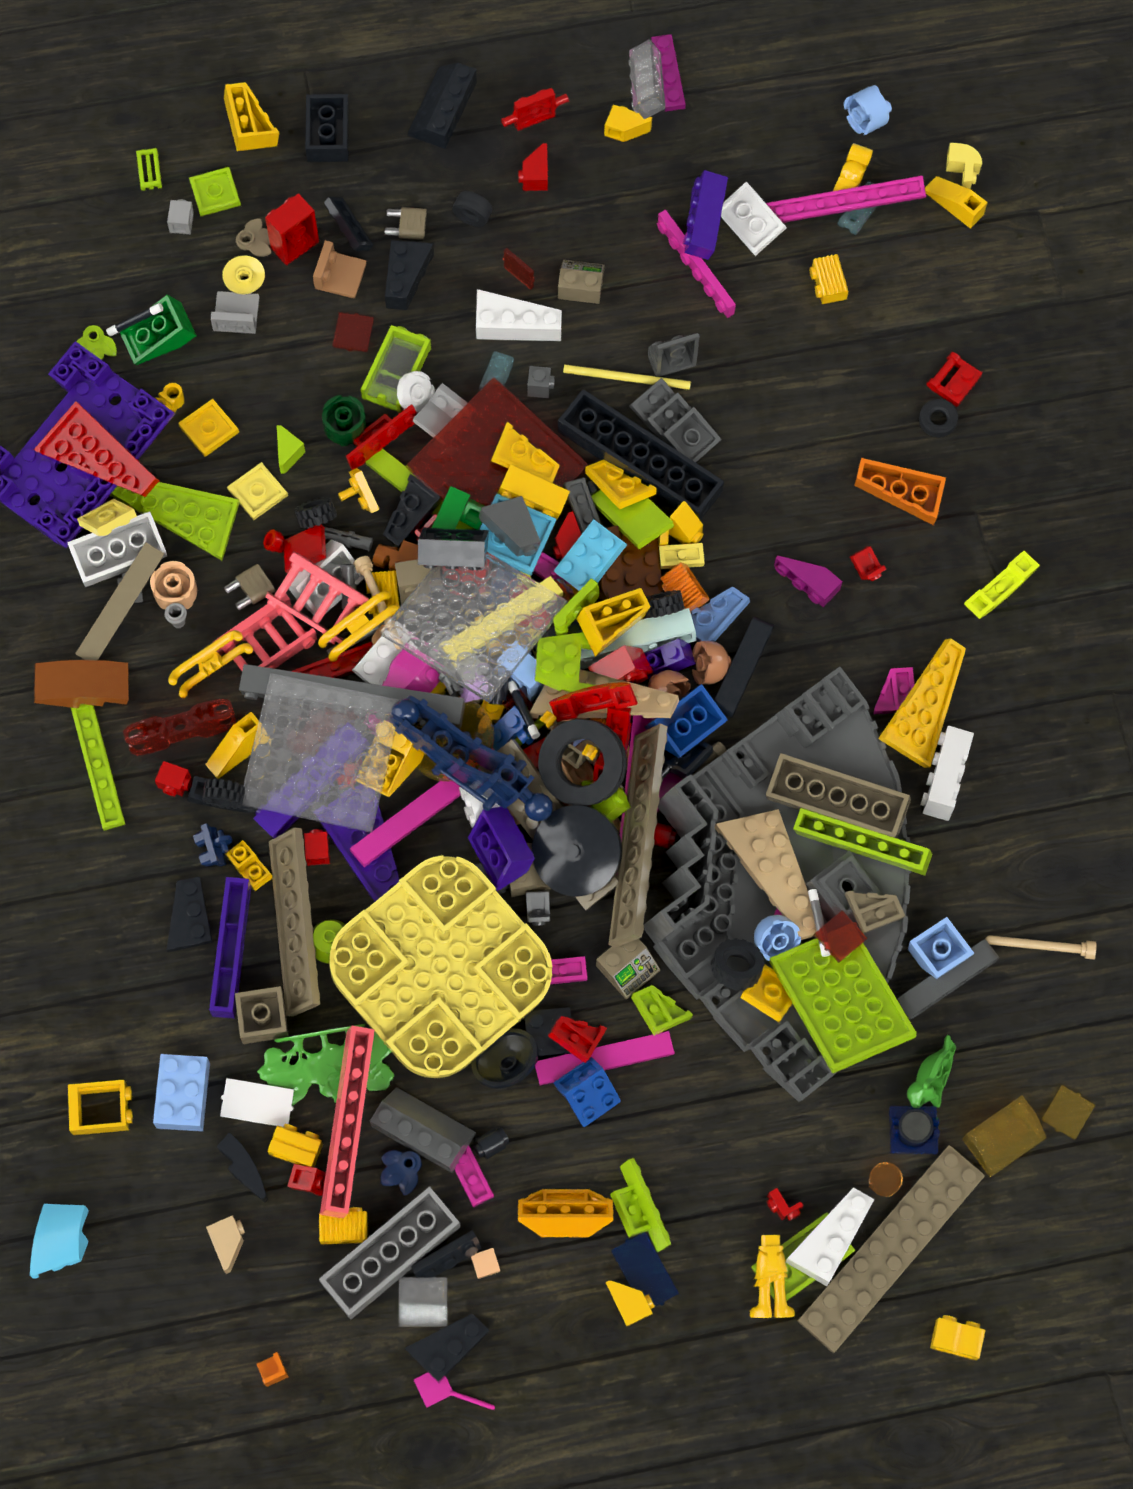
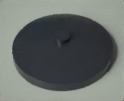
(577, 850)

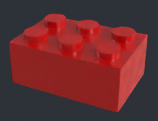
(292, 229)

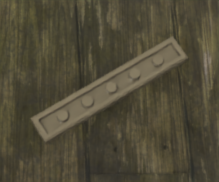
(120, 603)

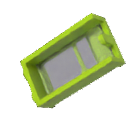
(398, 355)

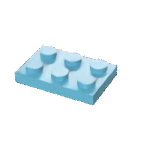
(590, 556)

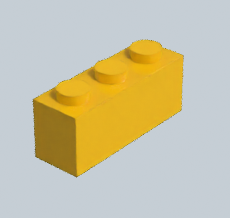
(535, 491)

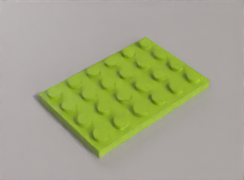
(842, 1003)

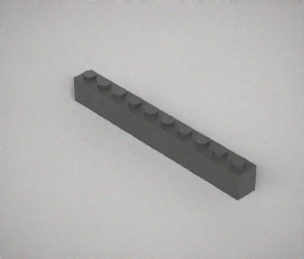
(256, 678)

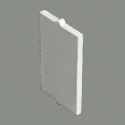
(257, 1102)

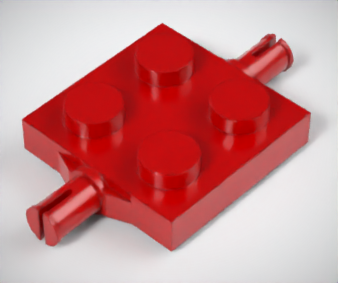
(534, 109)

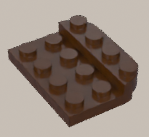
(632, 570)

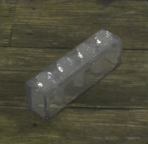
(646, 79)

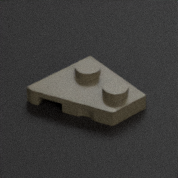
(874, 910)

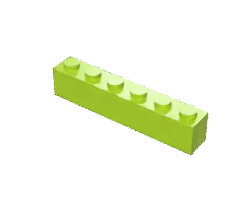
(863, 841)

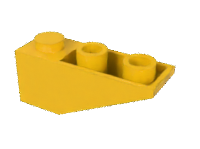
(957, 200)
(234, 747)

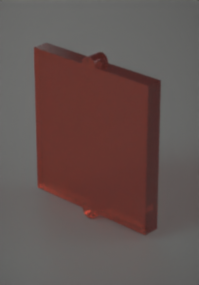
(518, 268)
(353, 332)
(840, 936)

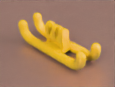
(357, 624)
(208, 661)

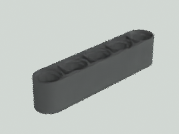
(932, 989)

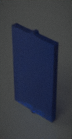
(644, 1269)

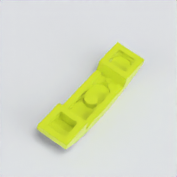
(1002, 586)

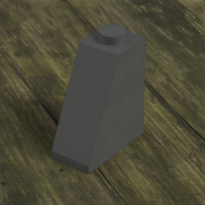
(512, 525)

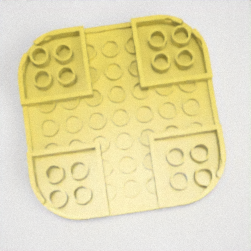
(440, 966)

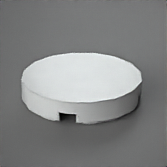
(415, 389)

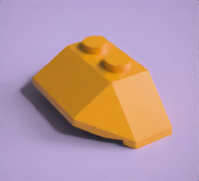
(565, 1212)

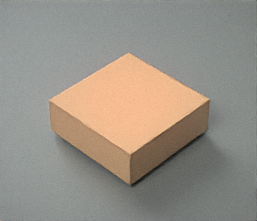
(485, 1263)

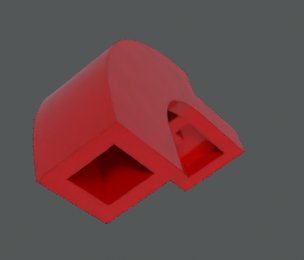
(620, 723)

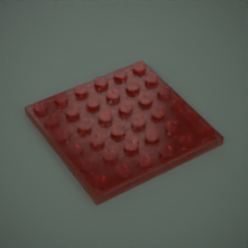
(465, 446)

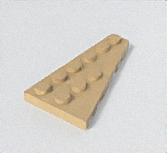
(651, 702)
(771, 862)

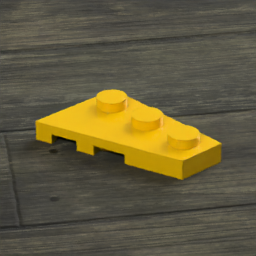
(517, 451)

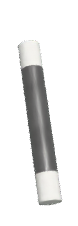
(817, 915)

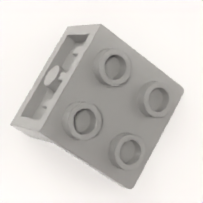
(235, 312)
(439, 410)

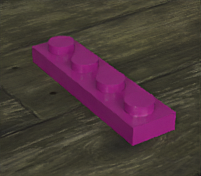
(671, 78)

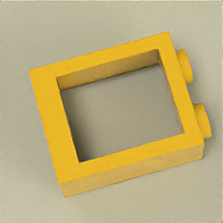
(75, 1107)

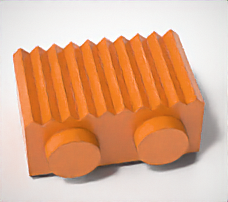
(683, 579)

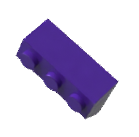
(500, 847)

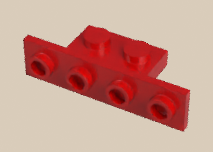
(379, 435)

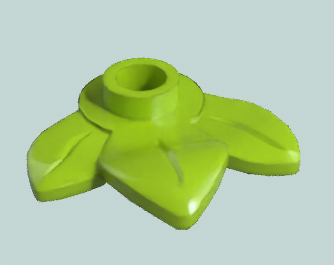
(100, 345)

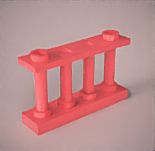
(317, 576)
(263, 619)

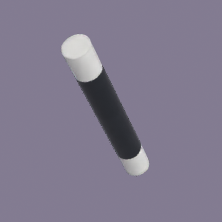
(134, 319)
(528, 720)

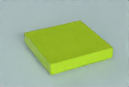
(214, 191)

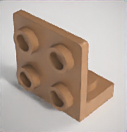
(338, 272)

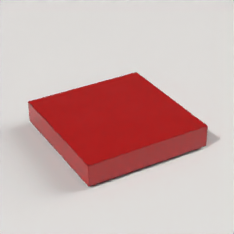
(306, 543)

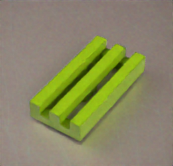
(151, 184)

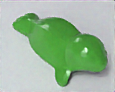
(932, 1076)

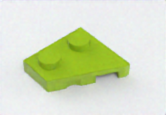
(659, 1010)

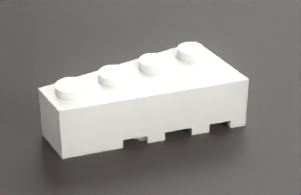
(515, 319)
(827, 1244)

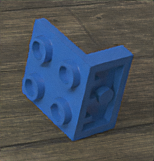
(588, 1091)

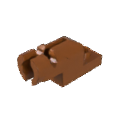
(390, 555)

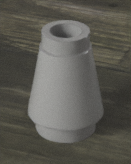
(176, 614)

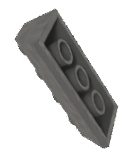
(422, 1129)

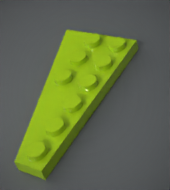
(192, 514)

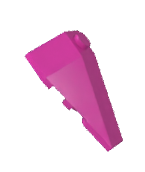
(411, 674)

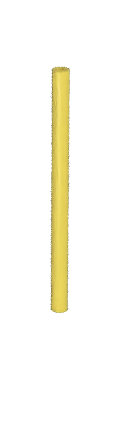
(622, 376)

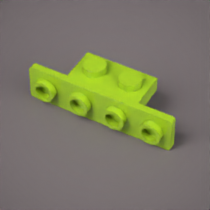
(637, 1207)

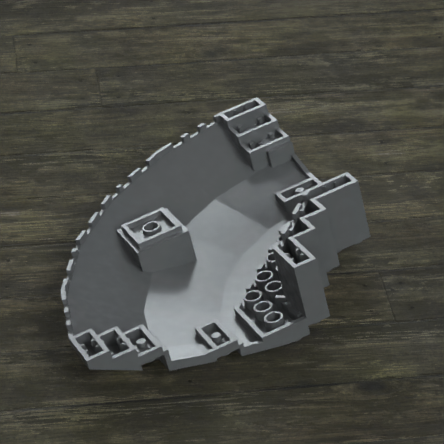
(723, 902)

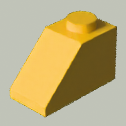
(687, 525)
(630, 1302)

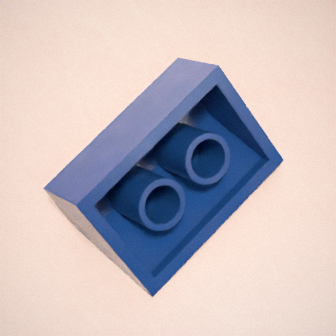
(691, 721)

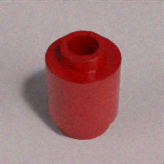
(664, 835)

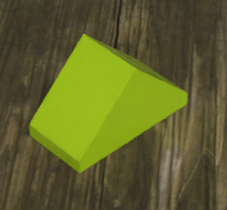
(289, 449)

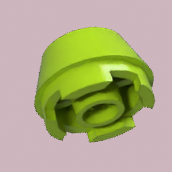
(323, 937)

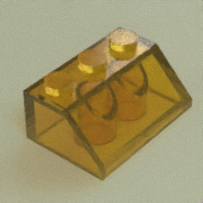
(1005, 1136)

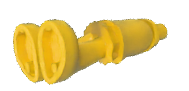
(771, 1268)

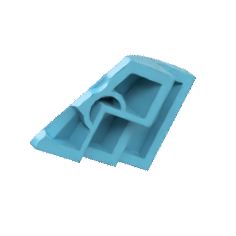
(58, 1238)

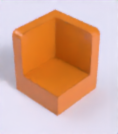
(272, 1370)

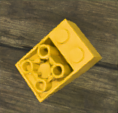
(401, 763)

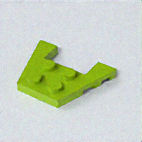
(560, 661)

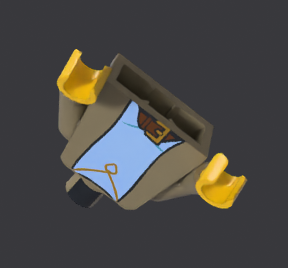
(577, 751)

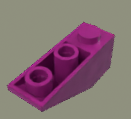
(813, 579)

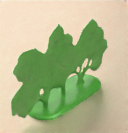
(321, 1067)

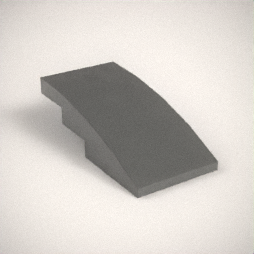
(675, 421)

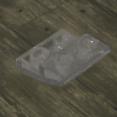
(423, 1302)

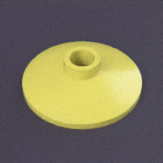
(243, 267)

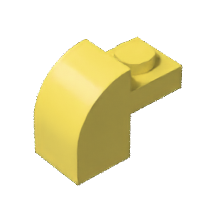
(964, 160)

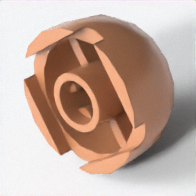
(711, 662)
(670, 682)

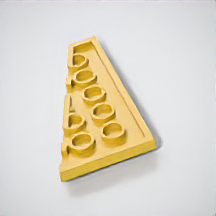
(921, 716)

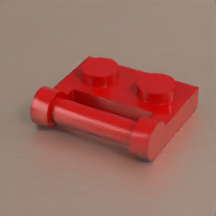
(959, 384)

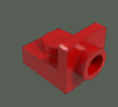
(307, 1179)

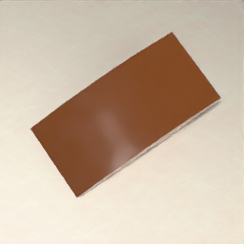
(81, 682)

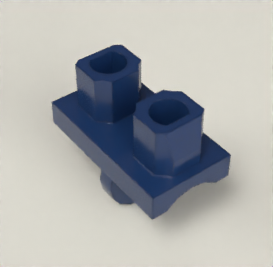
(215, 843)

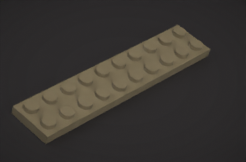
(638, 836)
(891, 1249)

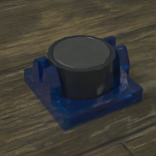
(914, 1130)

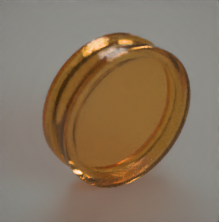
(885, 1179)

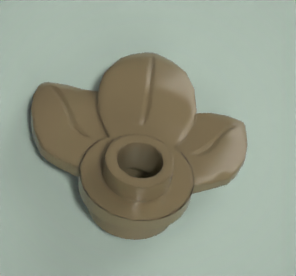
(258, 237)

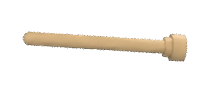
(364, 566)
(1086, 949)

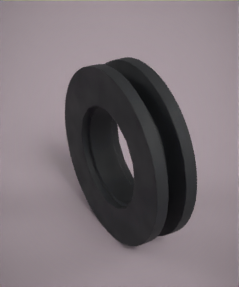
(551, 755)

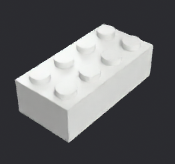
(113, 554)

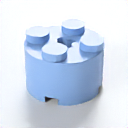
(867, 110)

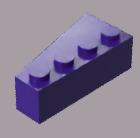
(705, 214)

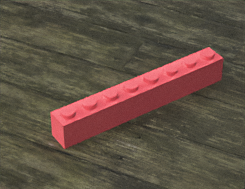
(347, 1122)

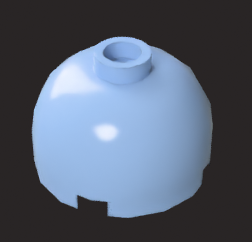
(776, 935)

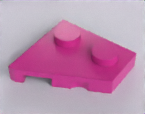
(895, 690)

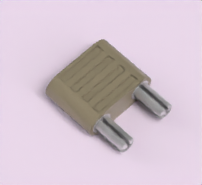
(411, 223)
(254, 585)

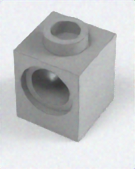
(180, 216)

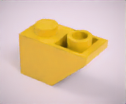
(626, 124)

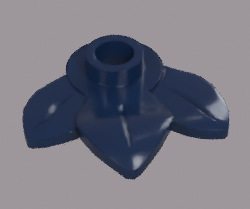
(398, 1172)

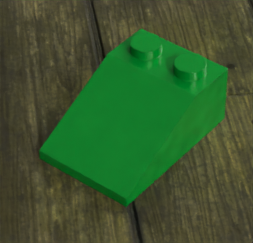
(159, 333)

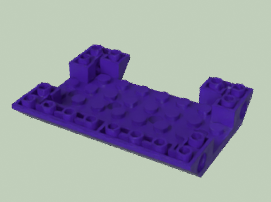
(73, 492)

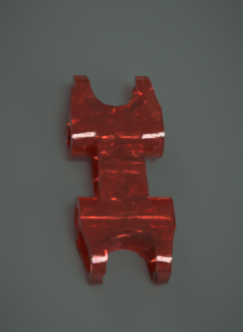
(160, 732)

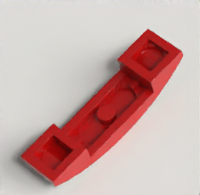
(592, 699)

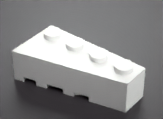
(947, 774)

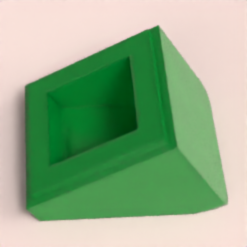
(471, 514)

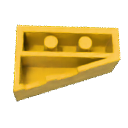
(247, 120)
(611, 618)

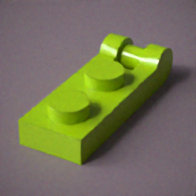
(587, 595)

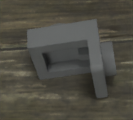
(538, 907)

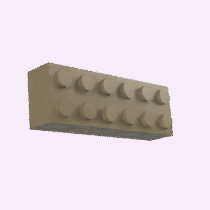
(837, 796)

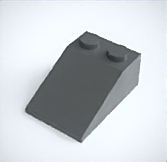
(674, 354)

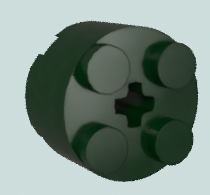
(343, 419)

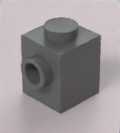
(540, 382)

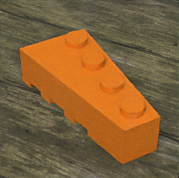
(902, 487)

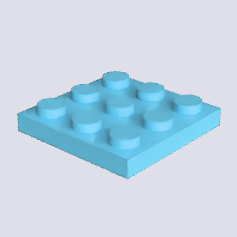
(526, 564)

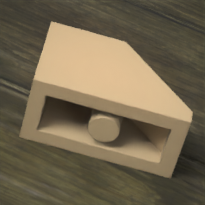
(227, 1240)

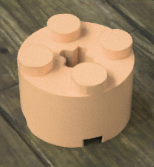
(169, 575)

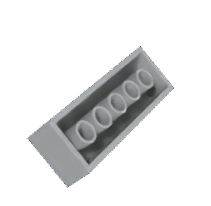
(389, 1253)

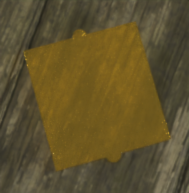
(1068, 1112)

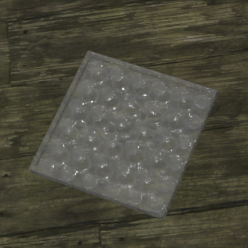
(474, 623)
(320, 753)

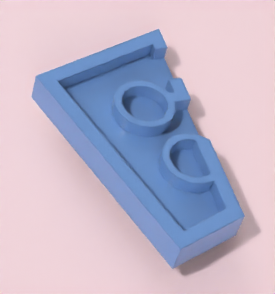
(718, 614)

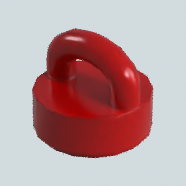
(274, 541)

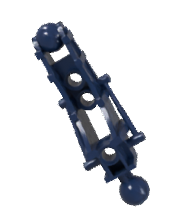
(475, 782)

